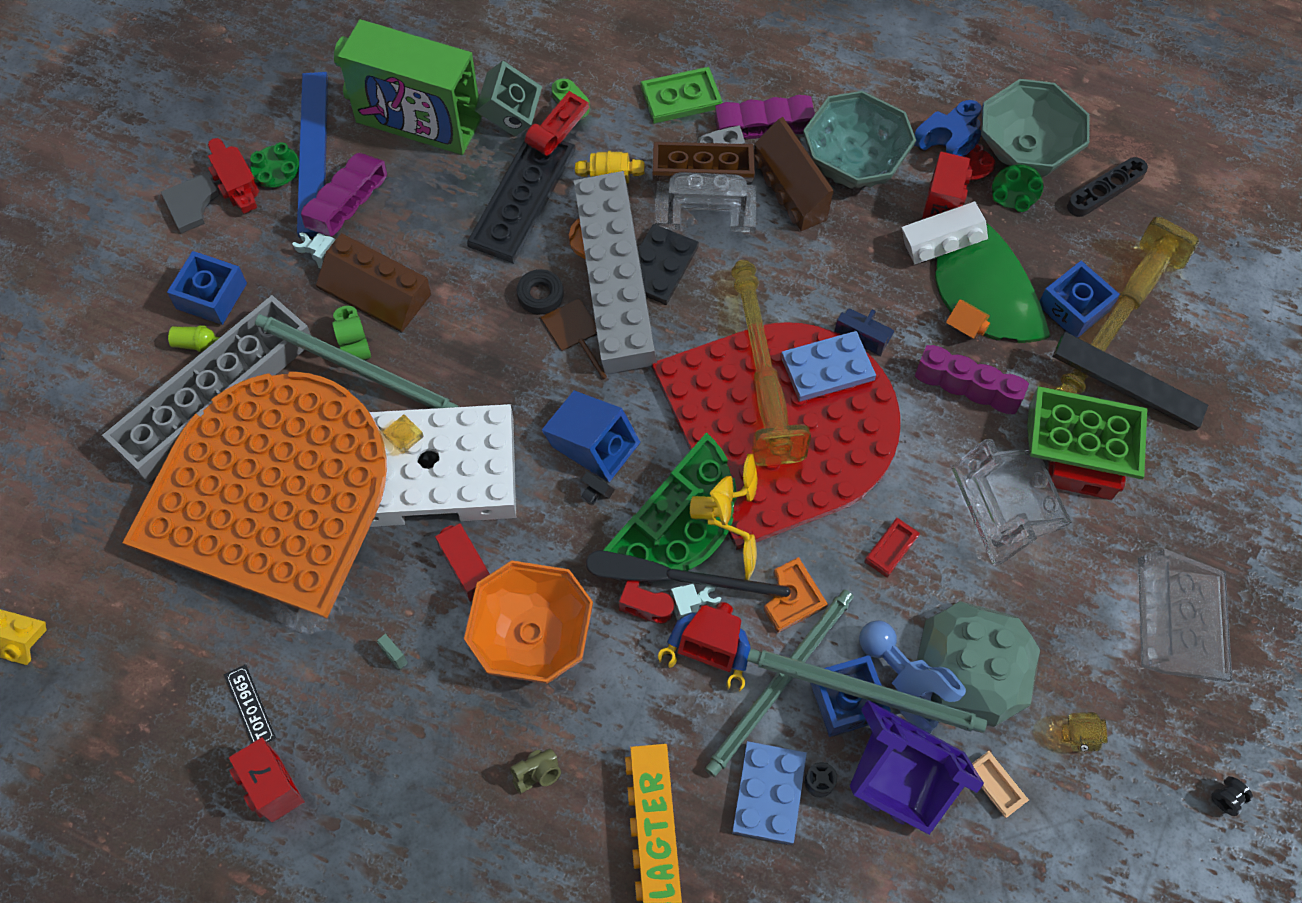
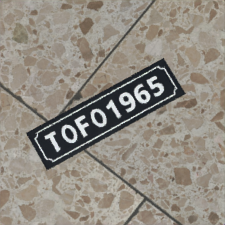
(249, 704)

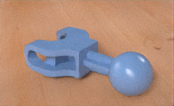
(913, 678)

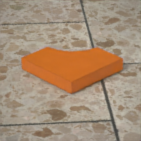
(801, 603)

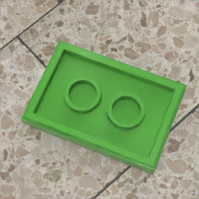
(680, 94)

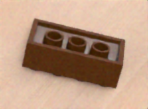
(702, 158)
(793, 176)
(372, 282)

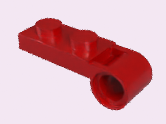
(557, 124)

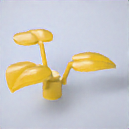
(720, 506)

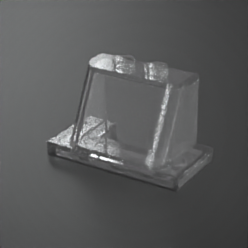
(706, 192)
(1008, 498)

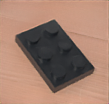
(663, 261)

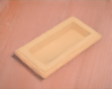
(999, 785)

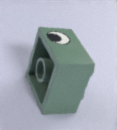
(508, 98)

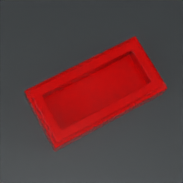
(892, 547)

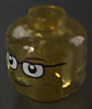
(1085, 732)

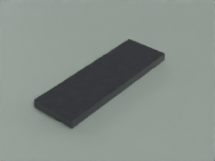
(519, 201)

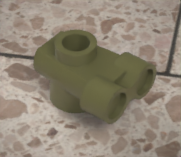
(538, 767)

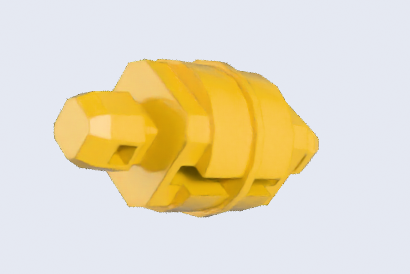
(609, 162)

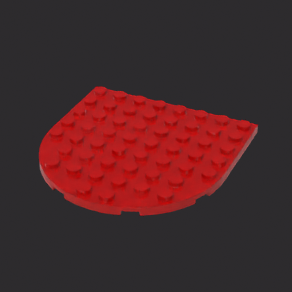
(849, 429)

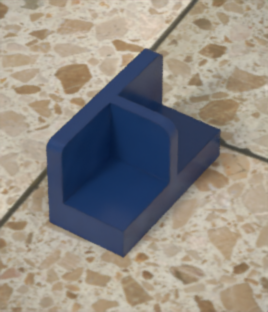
(871, 333)

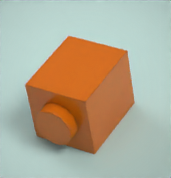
(969, 319)

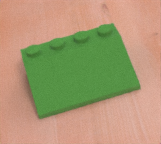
(1087, 432)

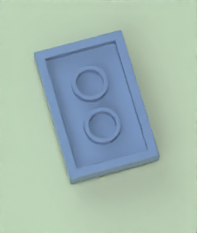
(828, 366)
(769, 793)

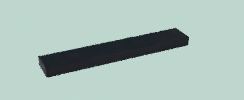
(1130, 381)

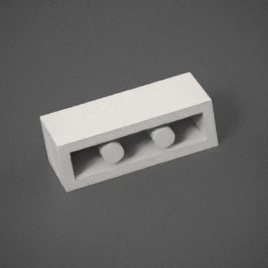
(945, 232)

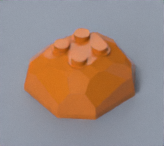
(529, 622)

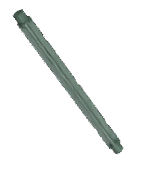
(353, 363)
(777, 685)
(867, 690)

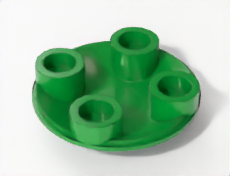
(274, 165)
(1017, 187)

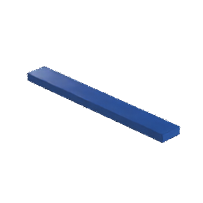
(312, 142)

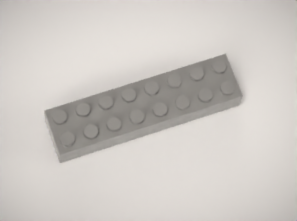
(614, 273)
(243, 352)

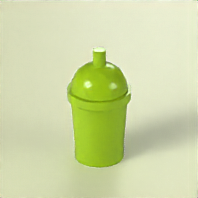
(192, 338)

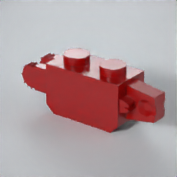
(234, 175)

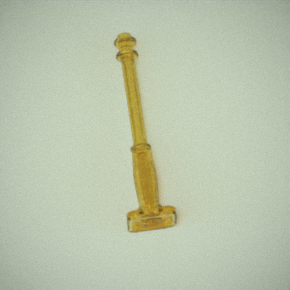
(1164, 246)
(777, 440)

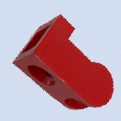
(646, 604)

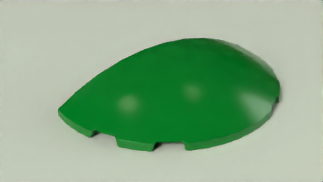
(995, 283)
(663, 525)

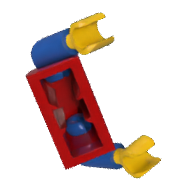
(711, 638)

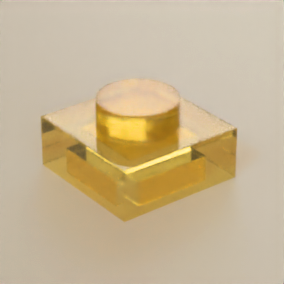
(403, 434)

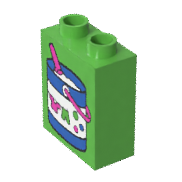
(409, 85)

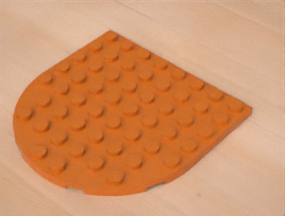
(269, 490)

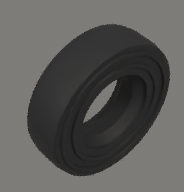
(538, 277)

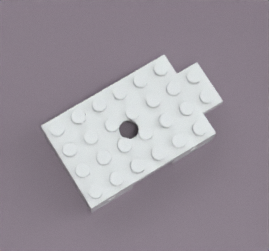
(472, 471)

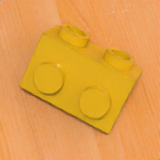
(18, 635)

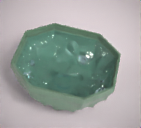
(858, 139)

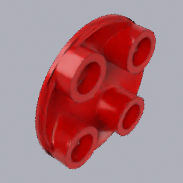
(980, 162)

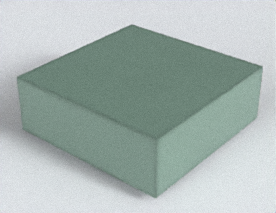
(392, 652)

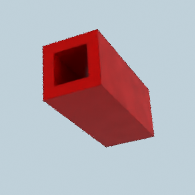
(1086, 480)
(462, 558)

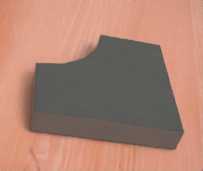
(189, 200)

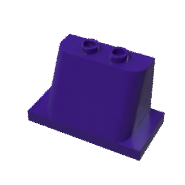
(910, 771)

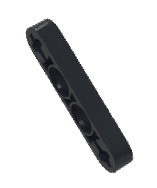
(1107, 186)

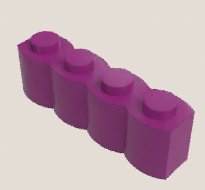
(758, 116)
(344, 194)
(976, 381)

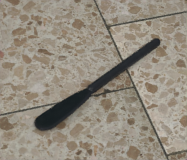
(628, 567)

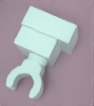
(316, 247)
(688, 601)

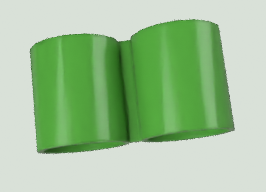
(350, 332)

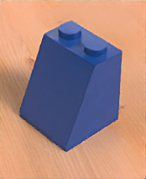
(592, 434)

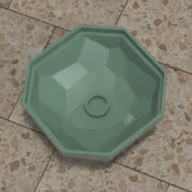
(1034, 125)
(988, 655)

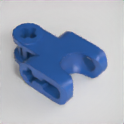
(956, 130)

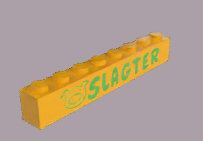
(653, 825)

